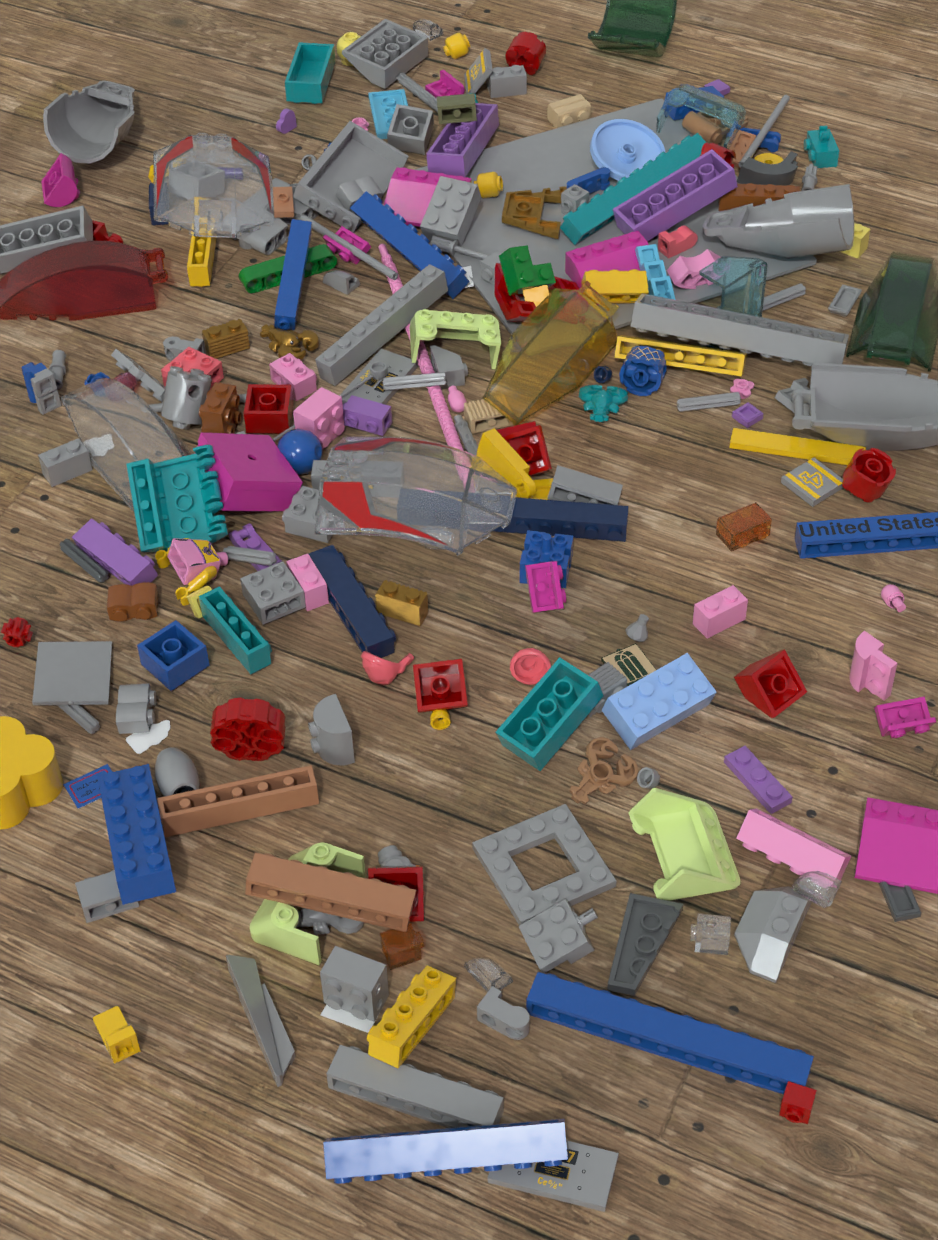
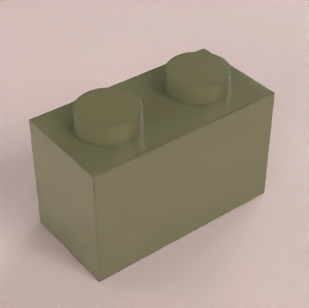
(456, 108)

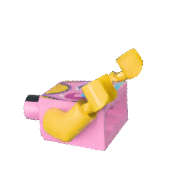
(194, 563)

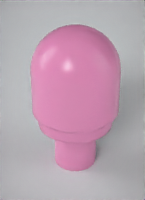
(456, 399)
(893, 597)

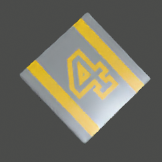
(478, 72)
(812, 481)

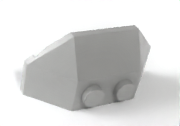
(770, 929)

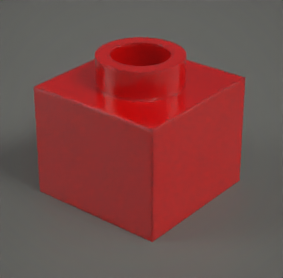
(797, 1103)

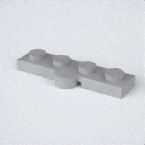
(148, 381)

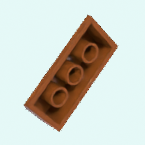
(755, 194)

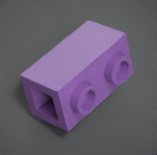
(367, 415)

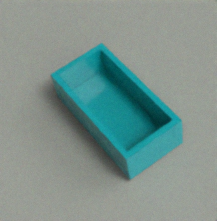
(310, 73)

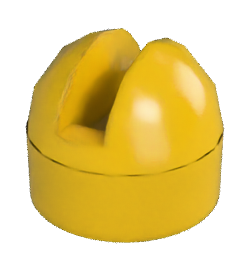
(440, 724)

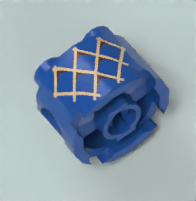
(643, 370)

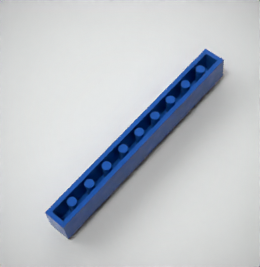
(667, 1034)

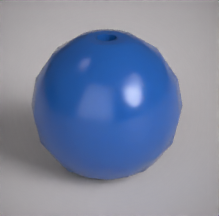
(300, 449)

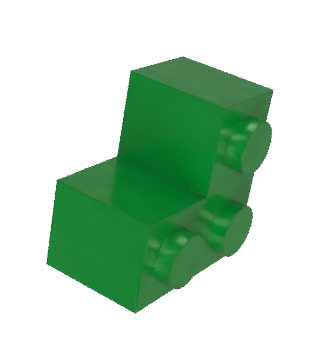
(521, 273)

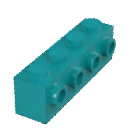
(235, 630)

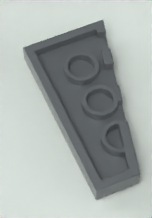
(641, 937)

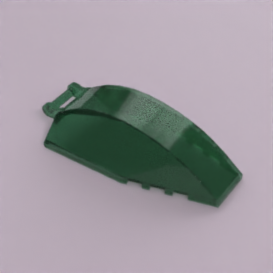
(899, 312)

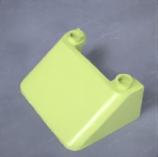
(687, 845)

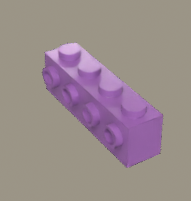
(113, 554)

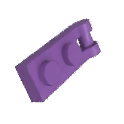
(253, 542)

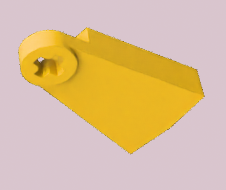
(507, 462)

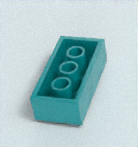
(549, 714)

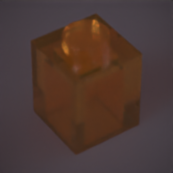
(401, 947)

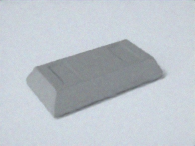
(844, 300)

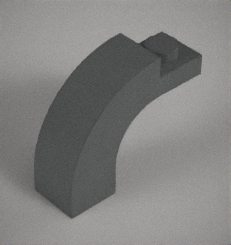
(763, 174)

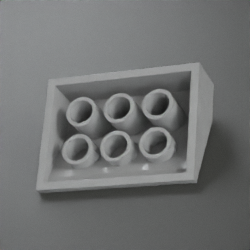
(386, 52)

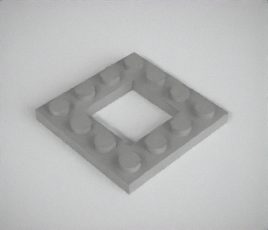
(495, 855)

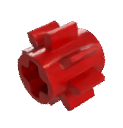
(16, 632)

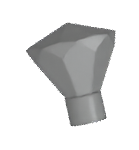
(638, 629)

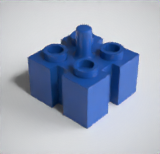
(542, 548)

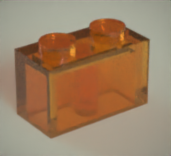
(743, 526)

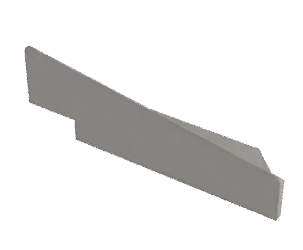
(262, 1016)

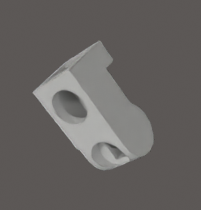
(174, 346)
(502, 1016)

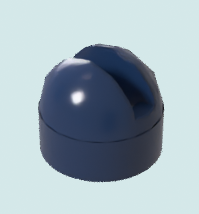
(602, 372)

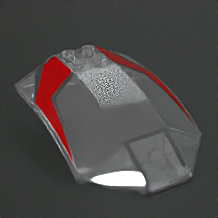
(212, 186)
(411, 492)

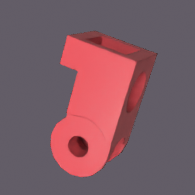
(676, 241)

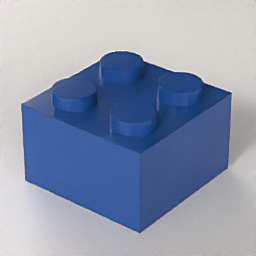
(173, 655)

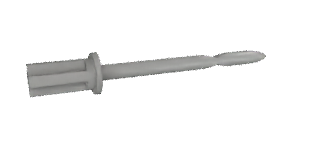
(452, 247)

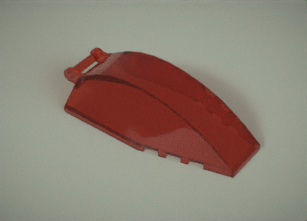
(83, 282)

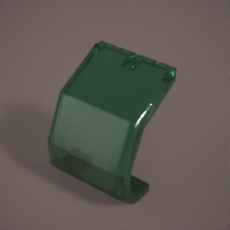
(636, 27)

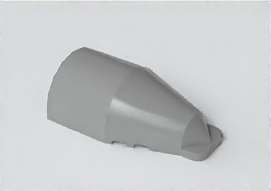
(90, 121)
(789, 227)

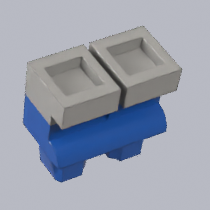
(41, 387)

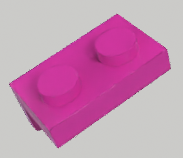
(445, 86)
(350, 237)
(545, 586)
(903, 717)

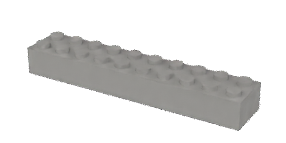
(738, 331)

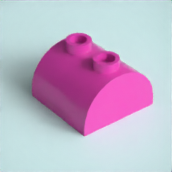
(60, 184)

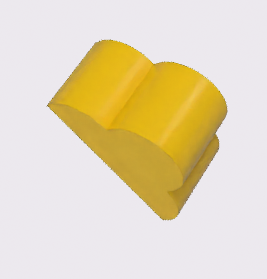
(27, 772)

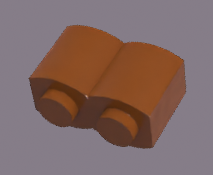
(132, 601)

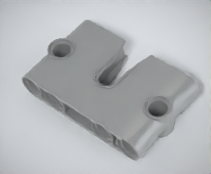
(271, 237)

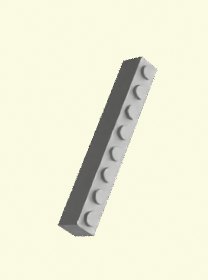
(381, 325)

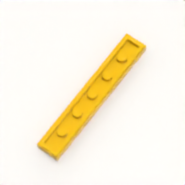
(792, 446)

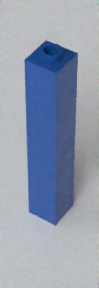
(293, 275)

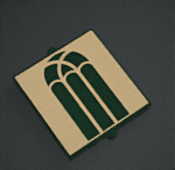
(630, 663)

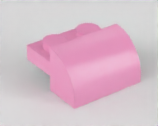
(872, 667)

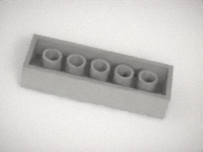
(42, 233)

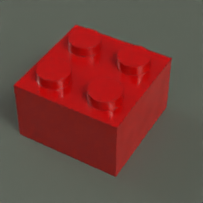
(268, 408)

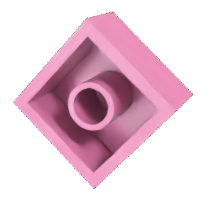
(321, 415)

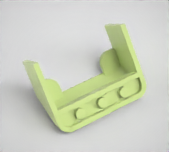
(277, 922)

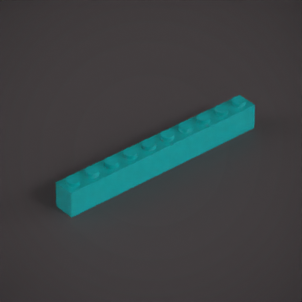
(599, 210)

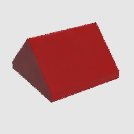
(531, 448)
(407, 876)

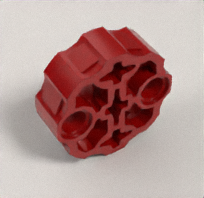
(248, 729)

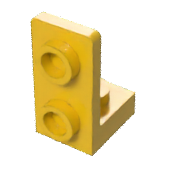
(116, 1034)

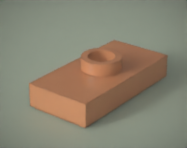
(740, 145)
(283, 202)

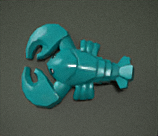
(602, 400)

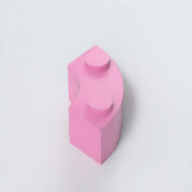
(685, 270)

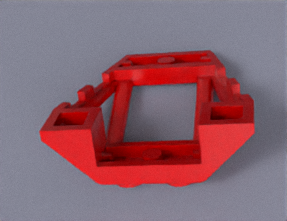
(512, 306)

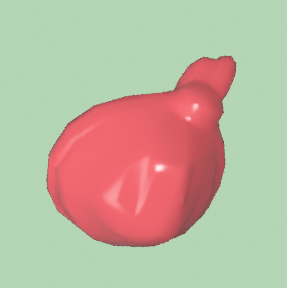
(529, 666)
(381, 670)

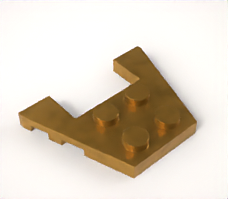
(525, 211)

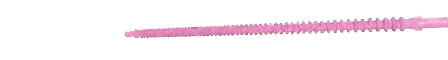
(426, 366)

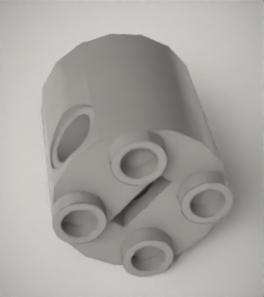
(184, 396)

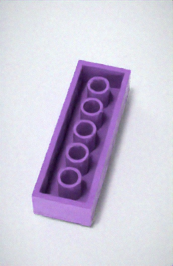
(463, 142)
(676, 196)

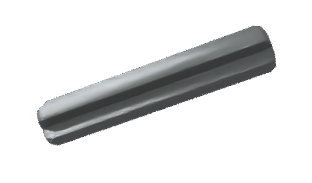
(84, 560)

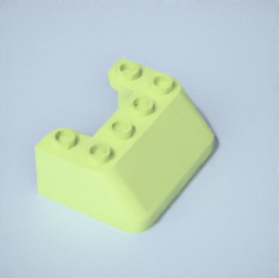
(453, 325)

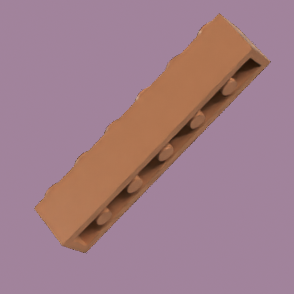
(238, 801)
(330, 891)

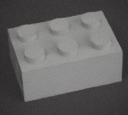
(451, 210)

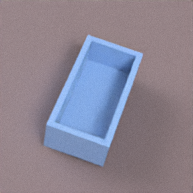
(658, 701)

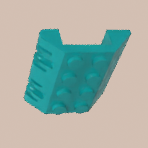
(176, 500)

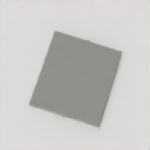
(72, 673)

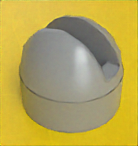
(305, 161)
(648, 774)

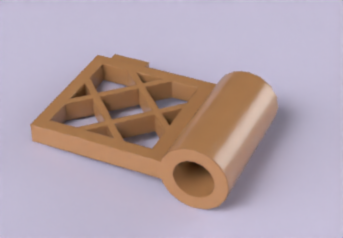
(706, 127)

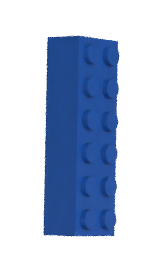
(136, 834)

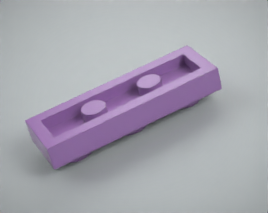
(758, 779)

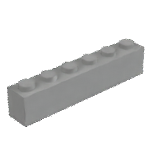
(412, 1090)

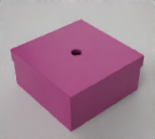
(251, 472)

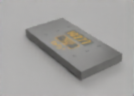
(373, 389)
(580, 1180)

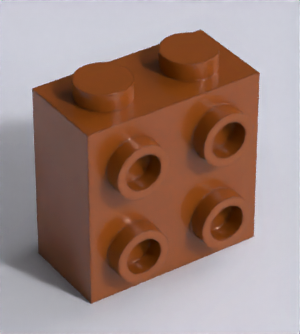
(221, 409)

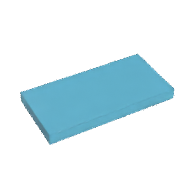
(383, 107)

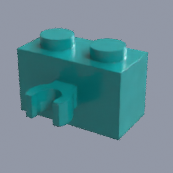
(821, 148)

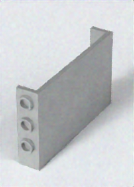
(348, 158)

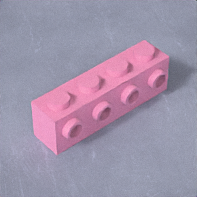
(790, 845)

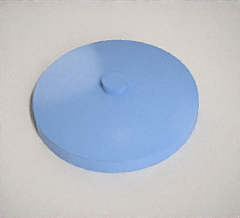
(624, 146)

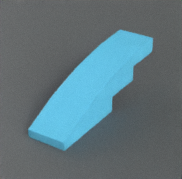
(658, 282)

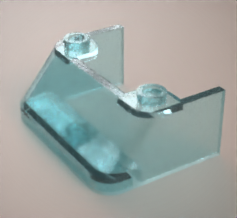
(729, 112)
(741, 284)

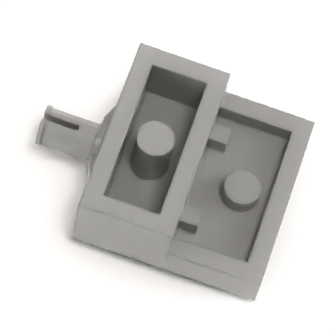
(558, 935)

